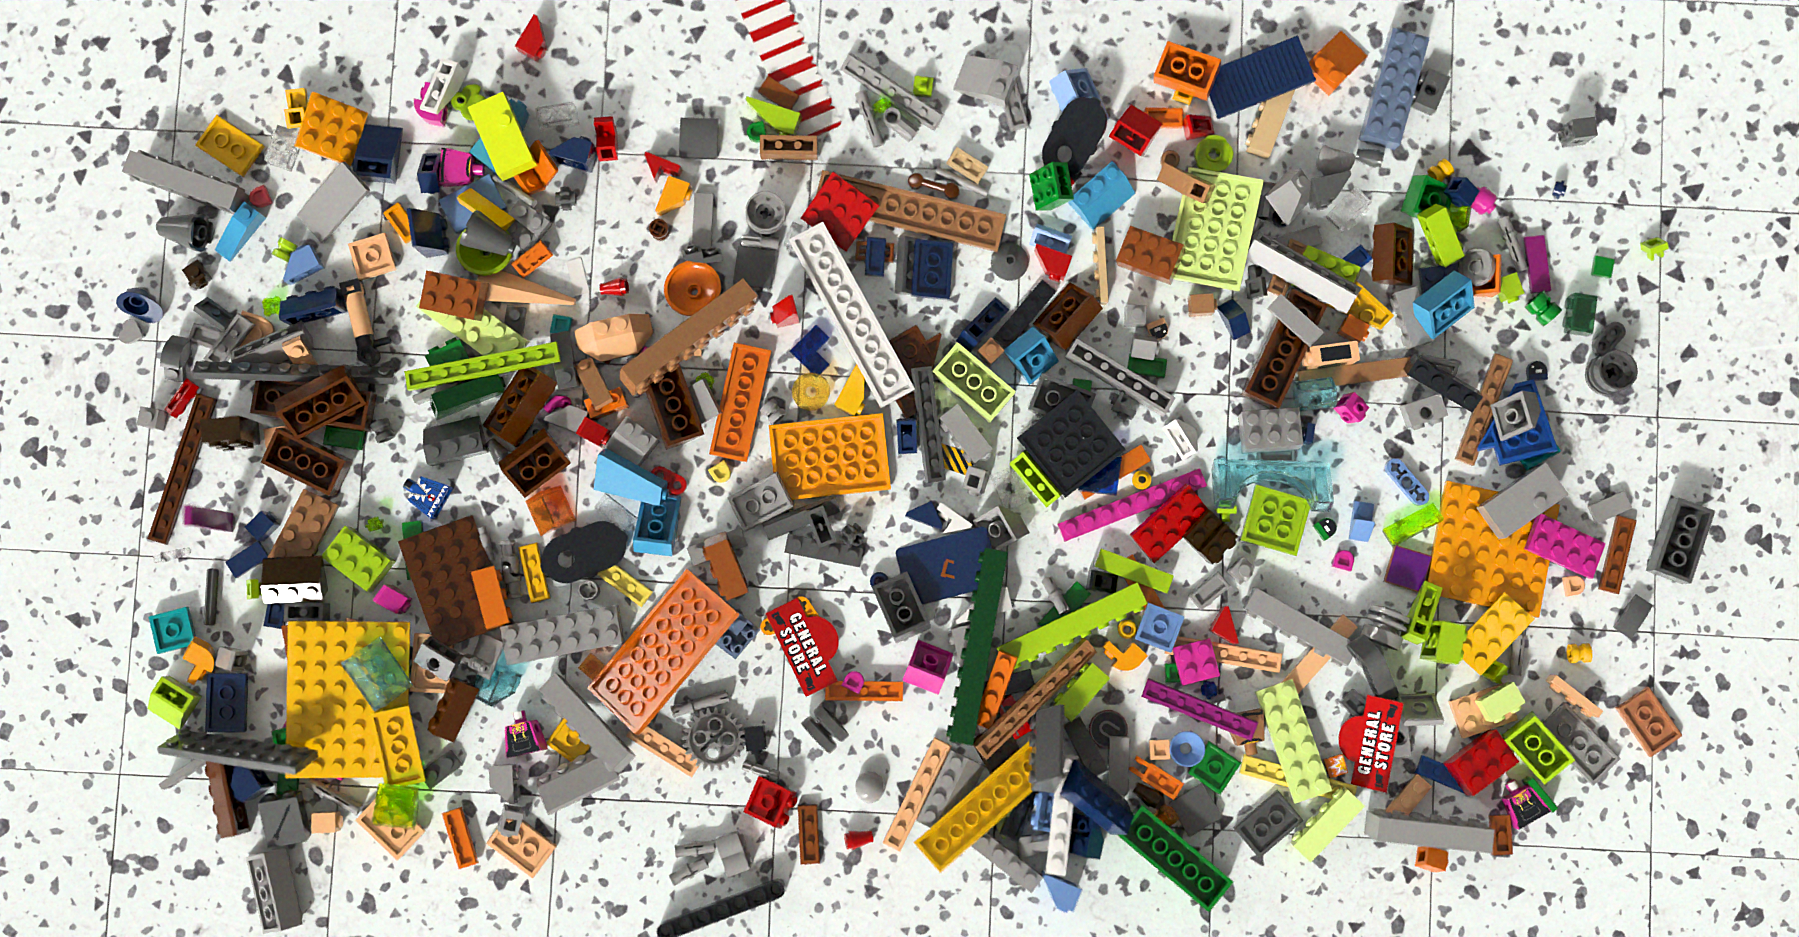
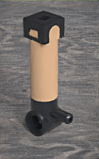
(354, 293)

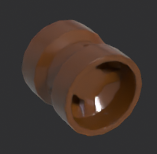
(660, 233)

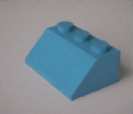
(1102, 195)
(1444, 304)

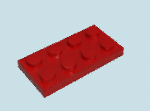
(1168, 523)

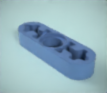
(1411, 496)

